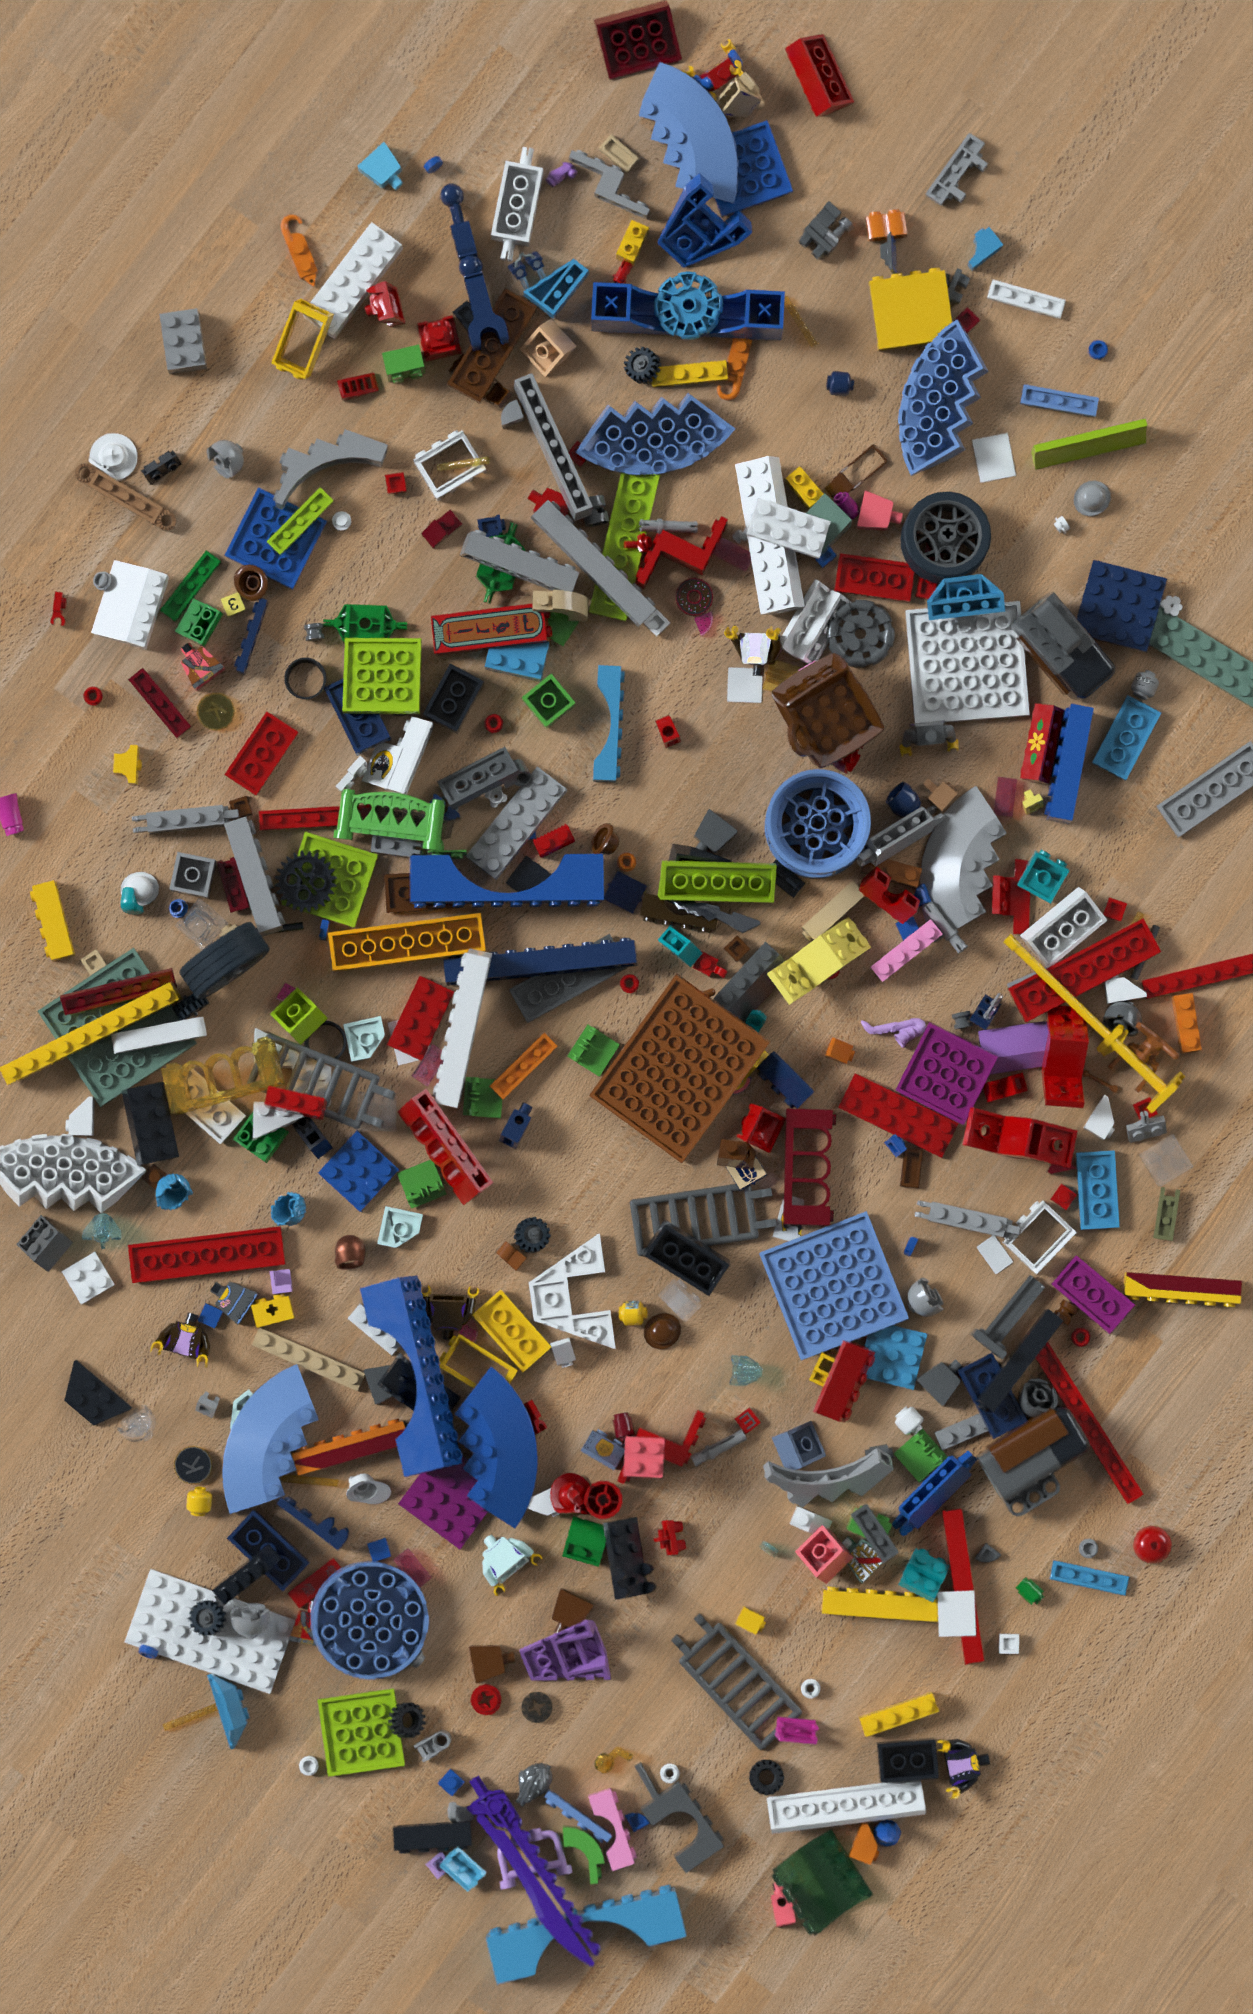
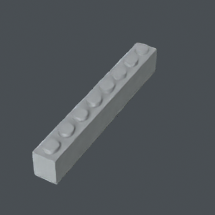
(553, 447)
(593, 563)

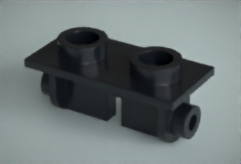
(168, 464)
(787, 880)

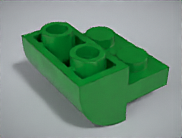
(199, 622)
(265, 1145)
(585, 1541)

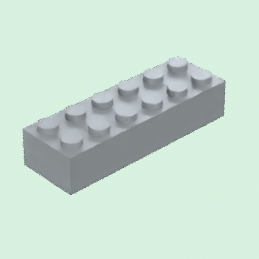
(518, 563)
(253, 876)

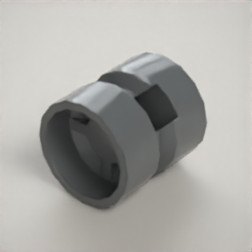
(599, 515)

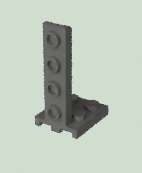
(1008, 1317)

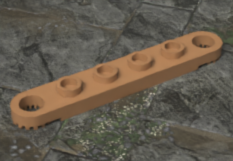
(125, 497)

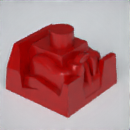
(385, 304)
(439, 338)
(761, 1127)

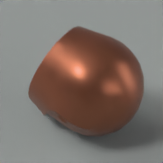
(349, 1249)

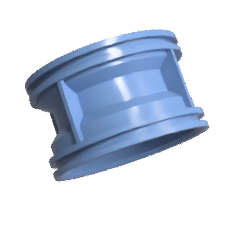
(824, 786)

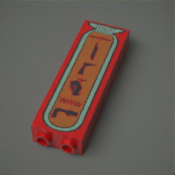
(489, 629)

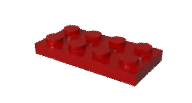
(874, 577)
(261, 753)
(420, 1018)

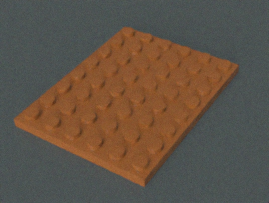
(679, 1068)

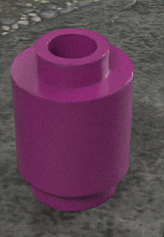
(847, 504)

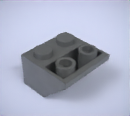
(44, 1243)

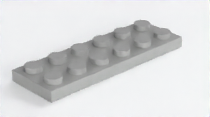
(1209, 791)
(516, 823)

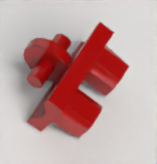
(668, 1537)

